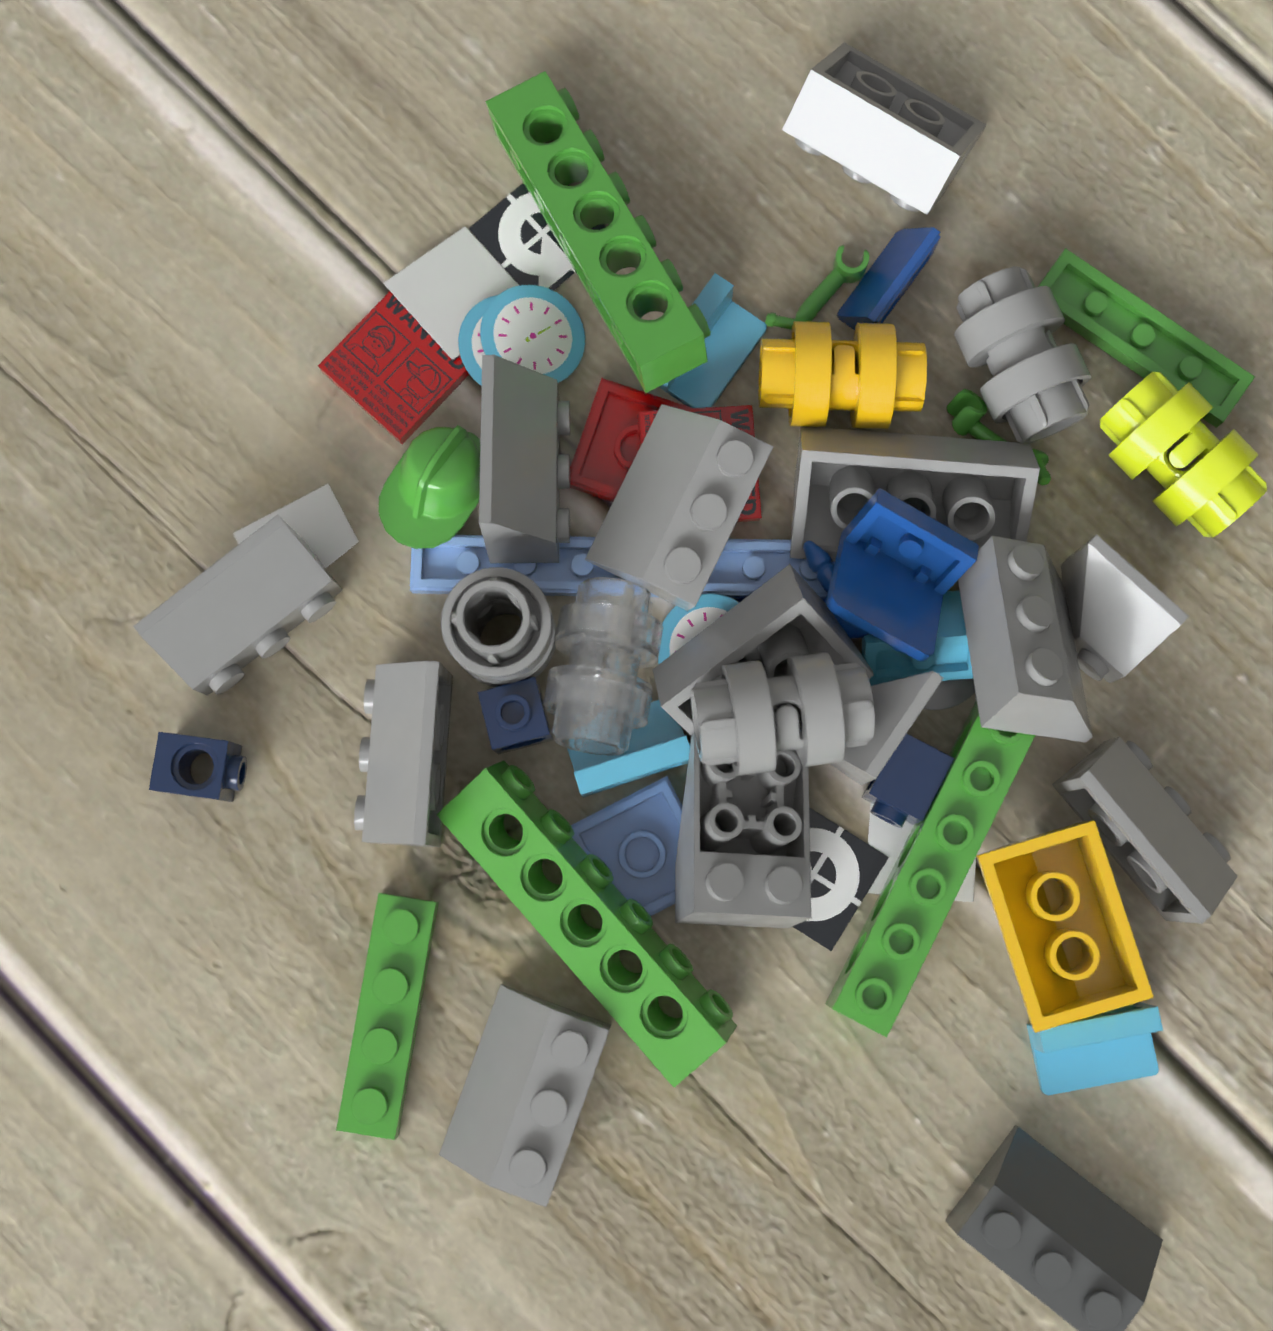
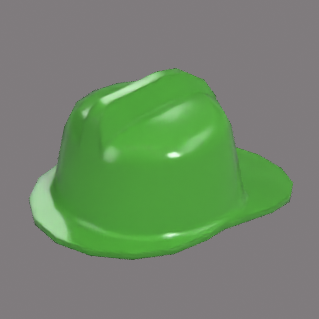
(432, 488)

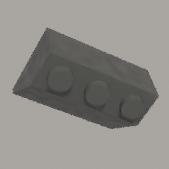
(1058, 1236)

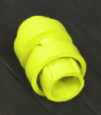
(1210, 490)

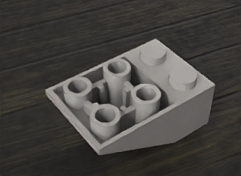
(744, 845)

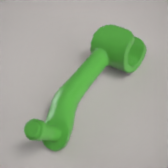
(824, 291)
(968, 410)

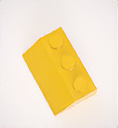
(1064, 925)

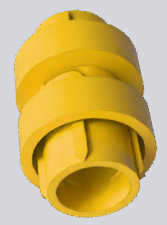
(858, 375)

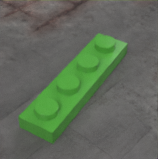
(1142, 335)
(387, 1016)

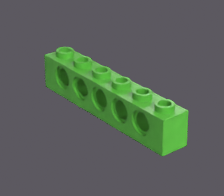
(653, 348)
(928, 876)
(554, 910)

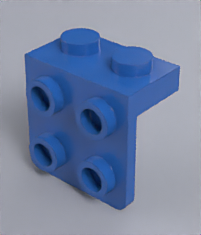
(895, 571)

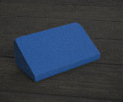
(889, 276)

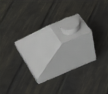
(1114, 611)
(895, 710)

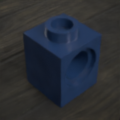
(515, 716)
(173, 767)
(908, 782)

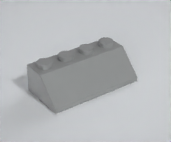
(960, 482)

